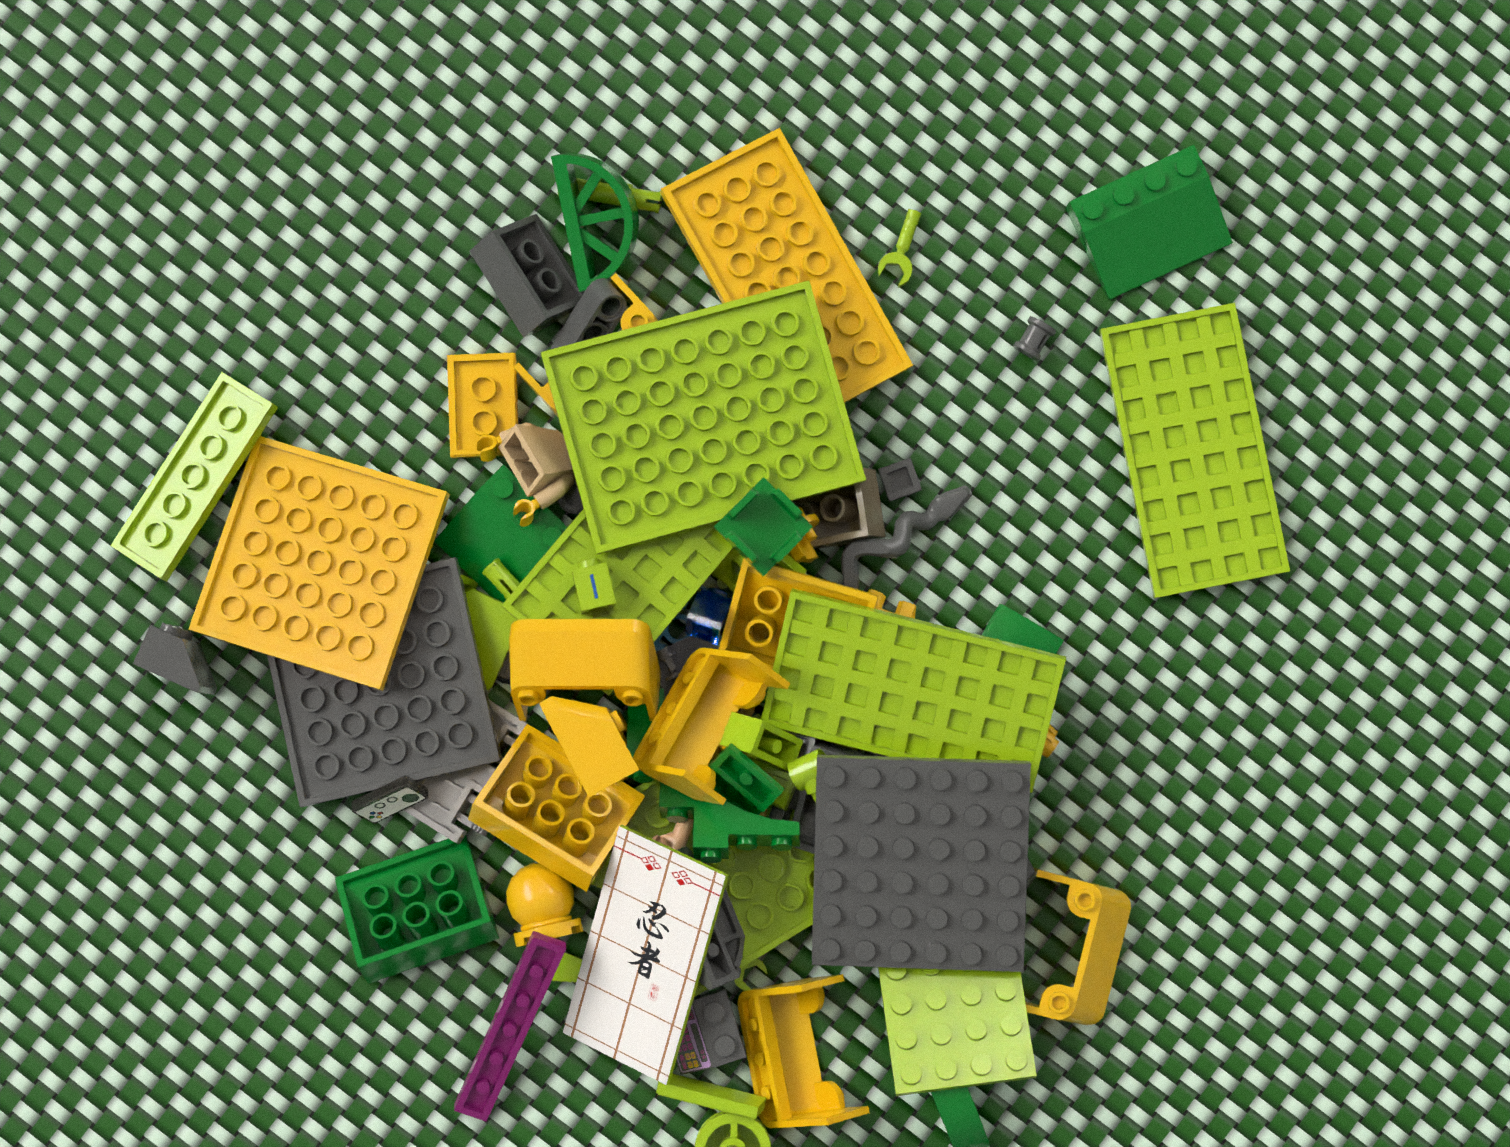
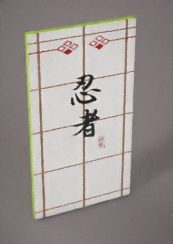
(645, 954)

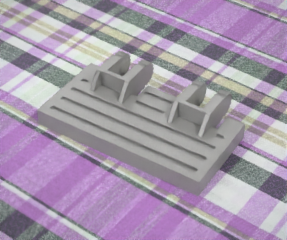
(453, 792)

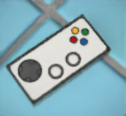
(389, 799)

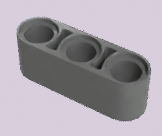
(594, 314)

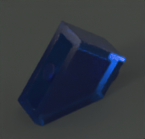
(708, 615)

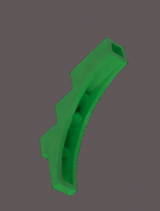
(714, 825)

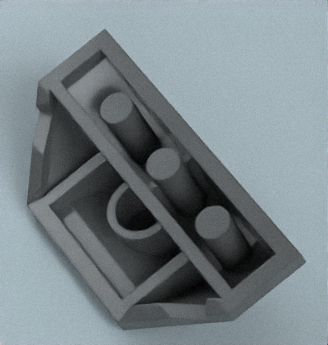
(725, 946)

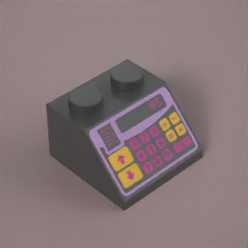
(710, 1034)

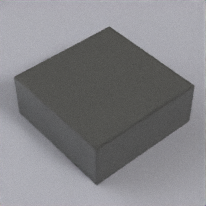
(899, 479)

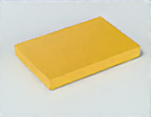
(480, 399)

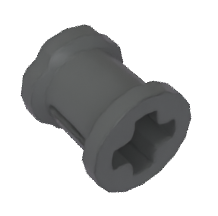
(1034, 338)

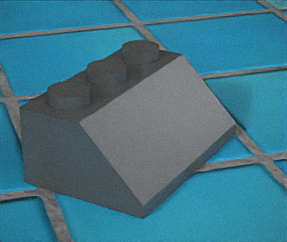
(528, 274)
(176, 657)

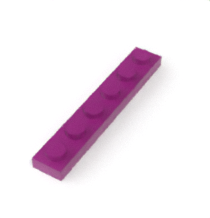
(510, 1026)

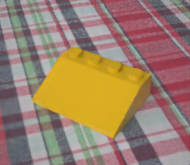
(761, 606)
(547, 815)

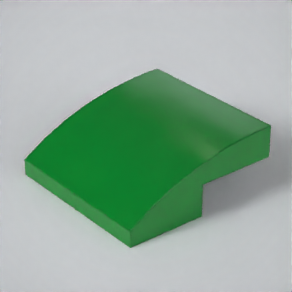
(1017, 629)
(743, 781)

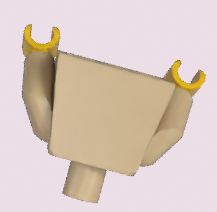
(538, 462)

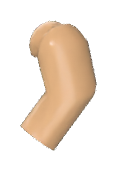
(679, 836)

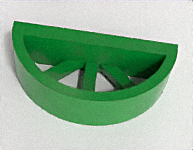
(575, 221)
(960, 1118)

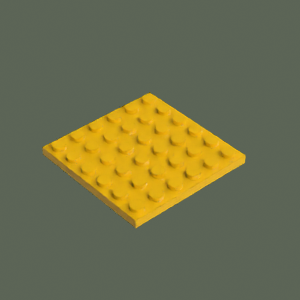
(319, 562)

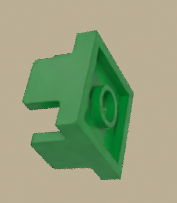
(763, 526)

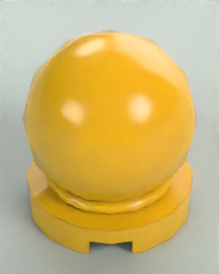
(541, 903)

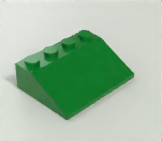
(1150, 222)
(490, 531)
(415, 909)

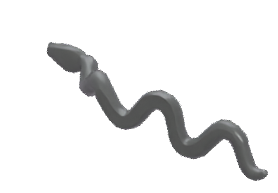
(940, 509)

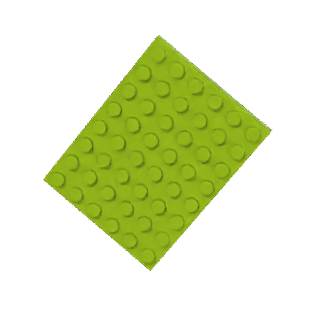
(698, 409)

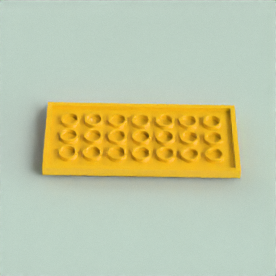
(766, 229)

